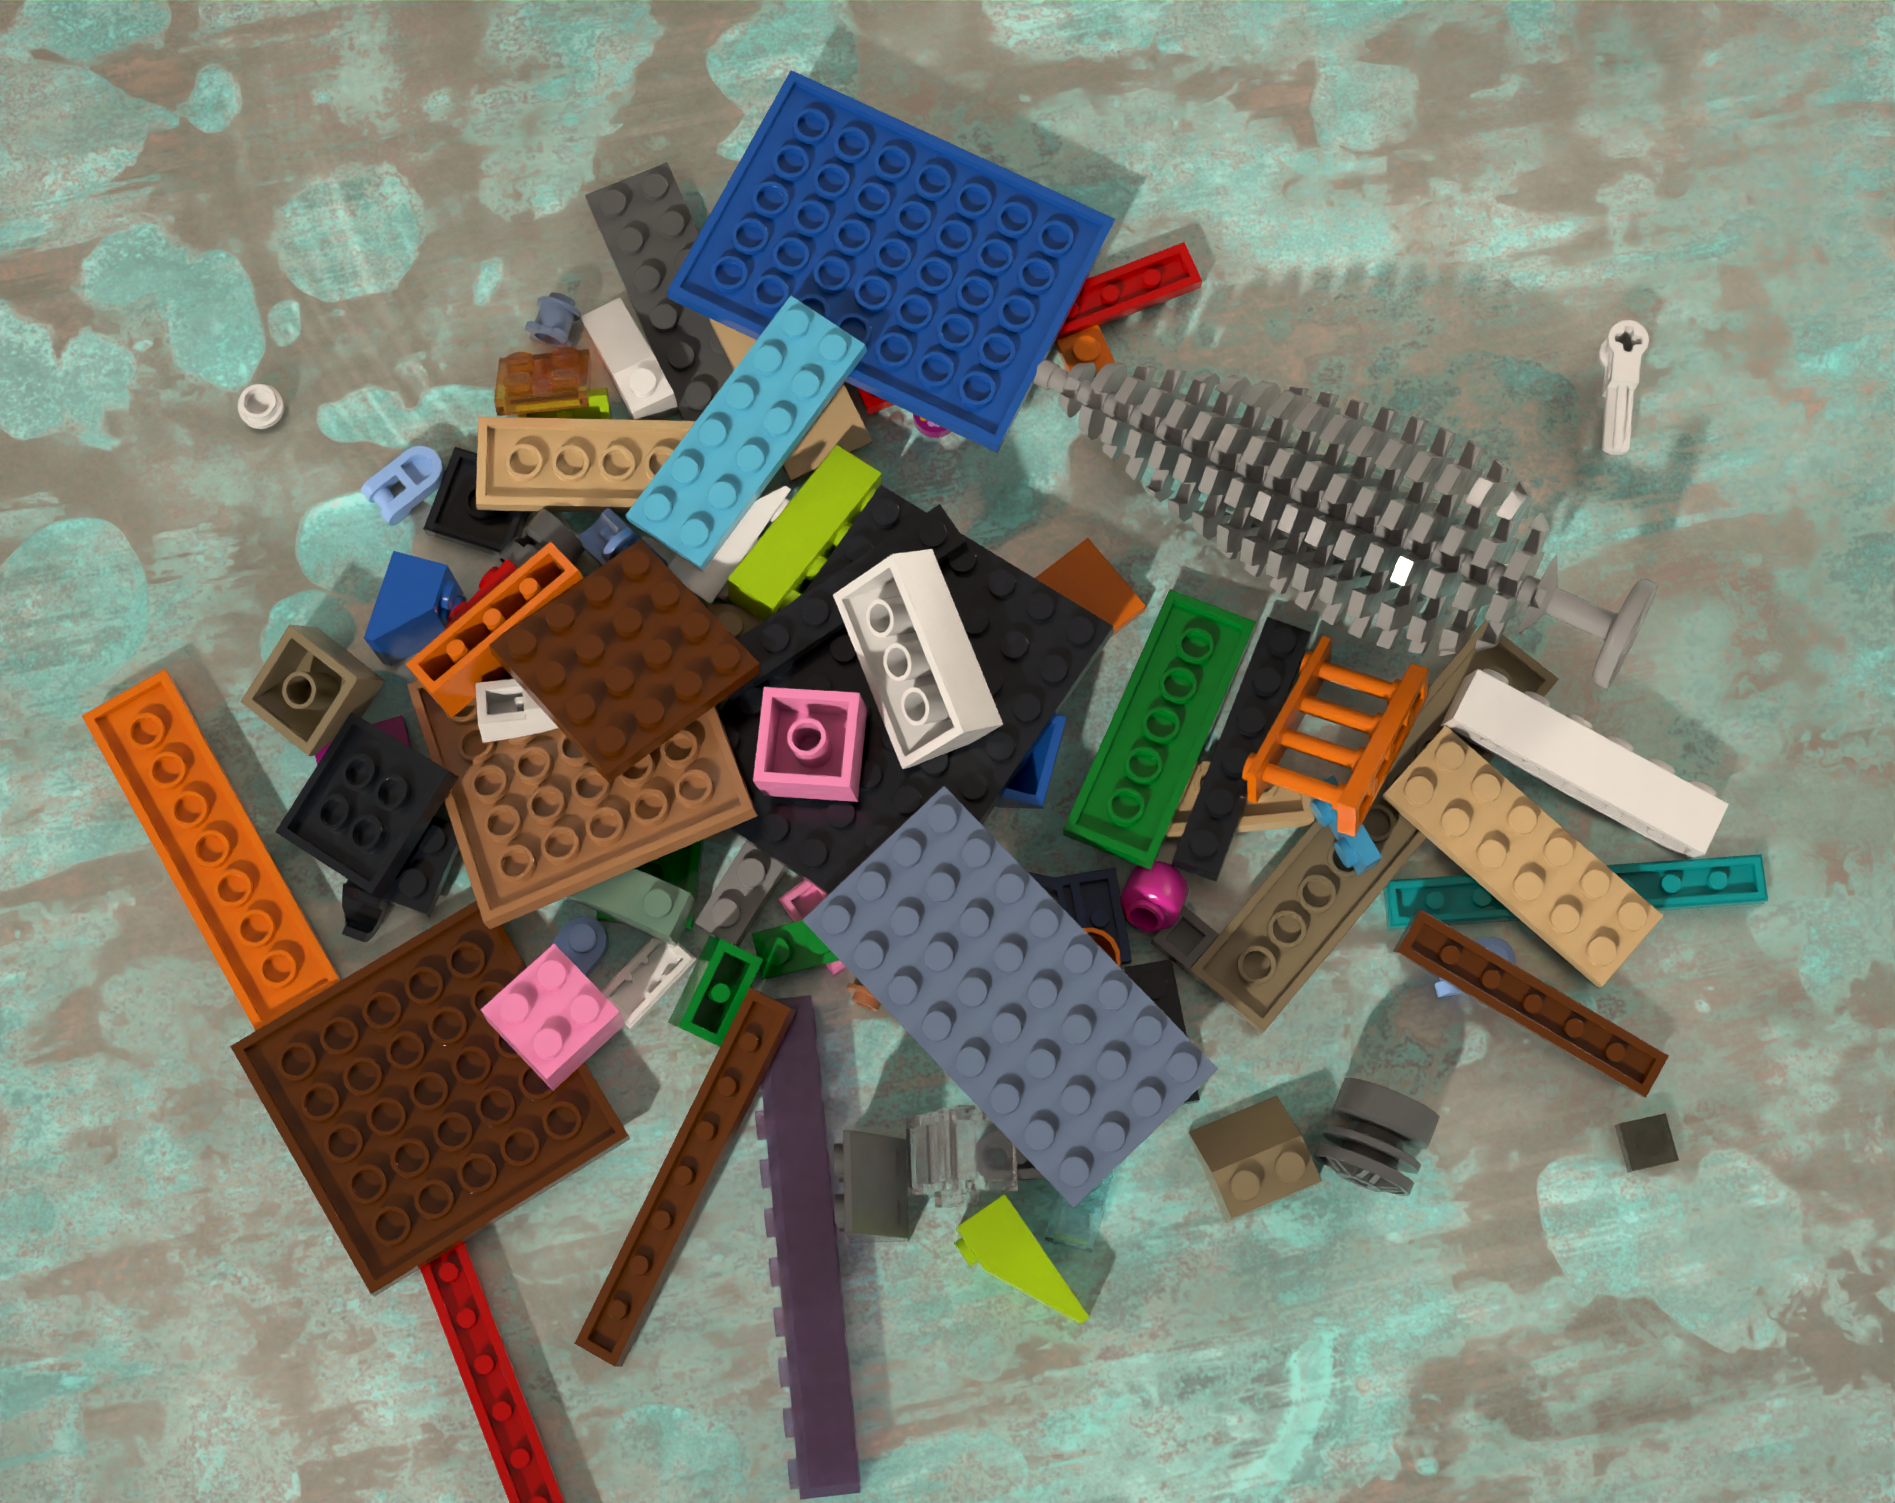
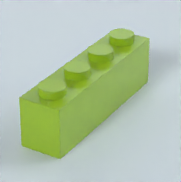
(803, 535)

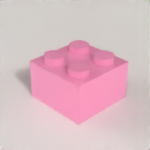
(810, 744)
(553, 1016)

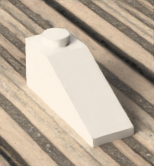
(630, 362)

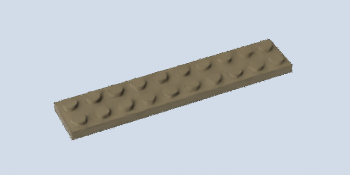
(1311, 894)

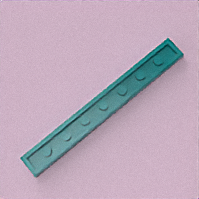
(1661, 883)

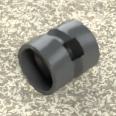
(539, 532)

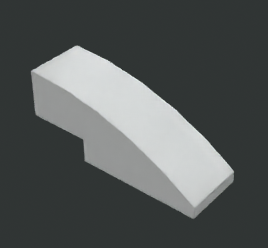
(508, 711)

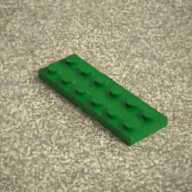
(1159, 729)

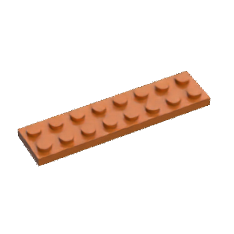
(211, 849)

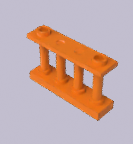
(1368, 765)

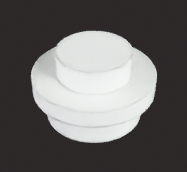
(260, 406)

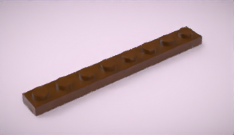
(685, 1178)

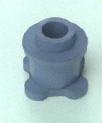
(553, 320)

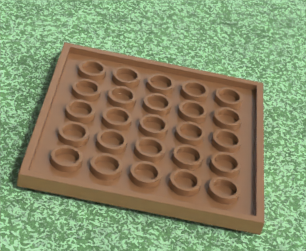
(548, 824)

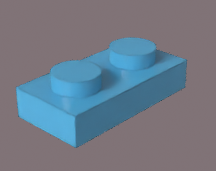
(1352, 851)

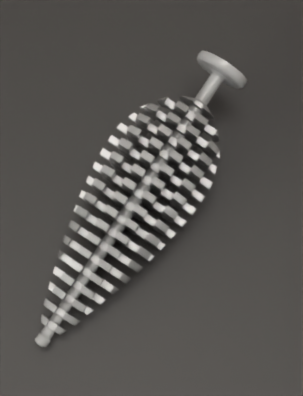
(1341, 506)

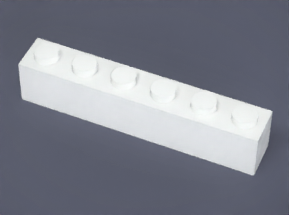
(1585, 764)

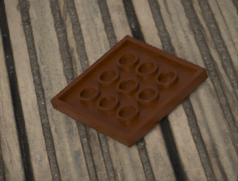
(625, 660)

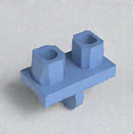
(609, 538)

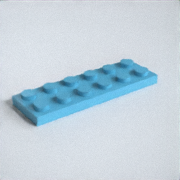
(746, 433)

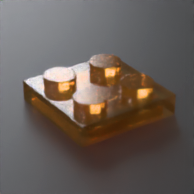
(543, 381)

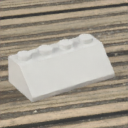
(917, 657)

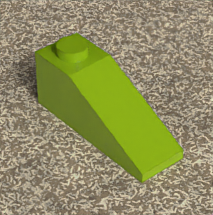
(1011, 1254)

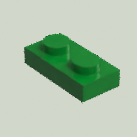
(790, 950)

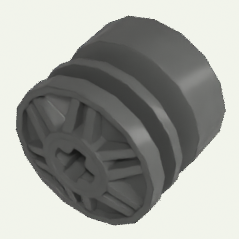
(1377, 1133)

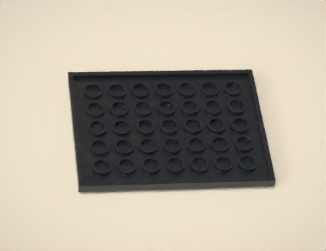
(1032, 658)

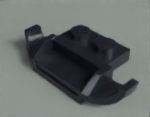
(414, 887)

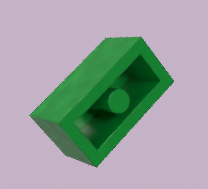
(715, 990)

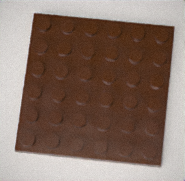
(415, 1106)

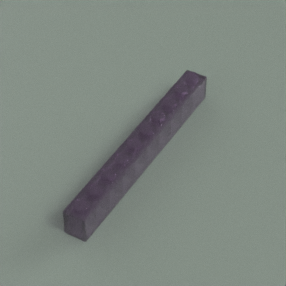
(807, 1265)

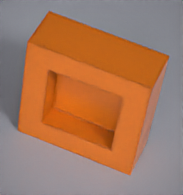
(1084, 347)

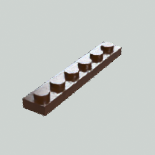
(1531, 1003)

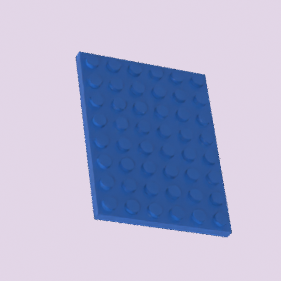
(905, 245)

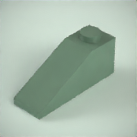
(642, 904)

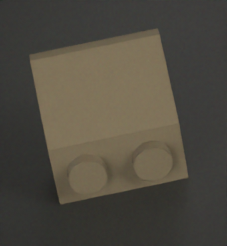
(311, 688)
(1254, 1158)

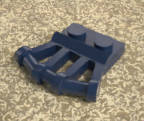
(1092, 902)

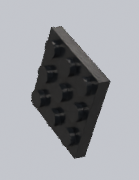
(366, 805)

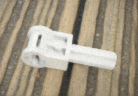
(1620, 380)

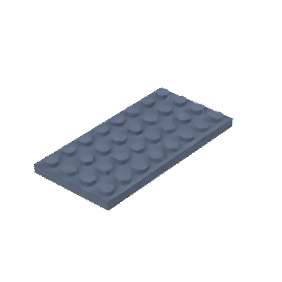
(1010, 996)

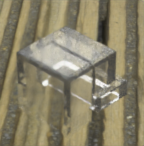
(958, 1156)

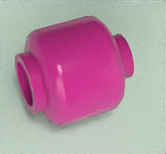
(1154, 896)

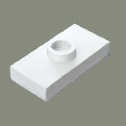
(648, 979)

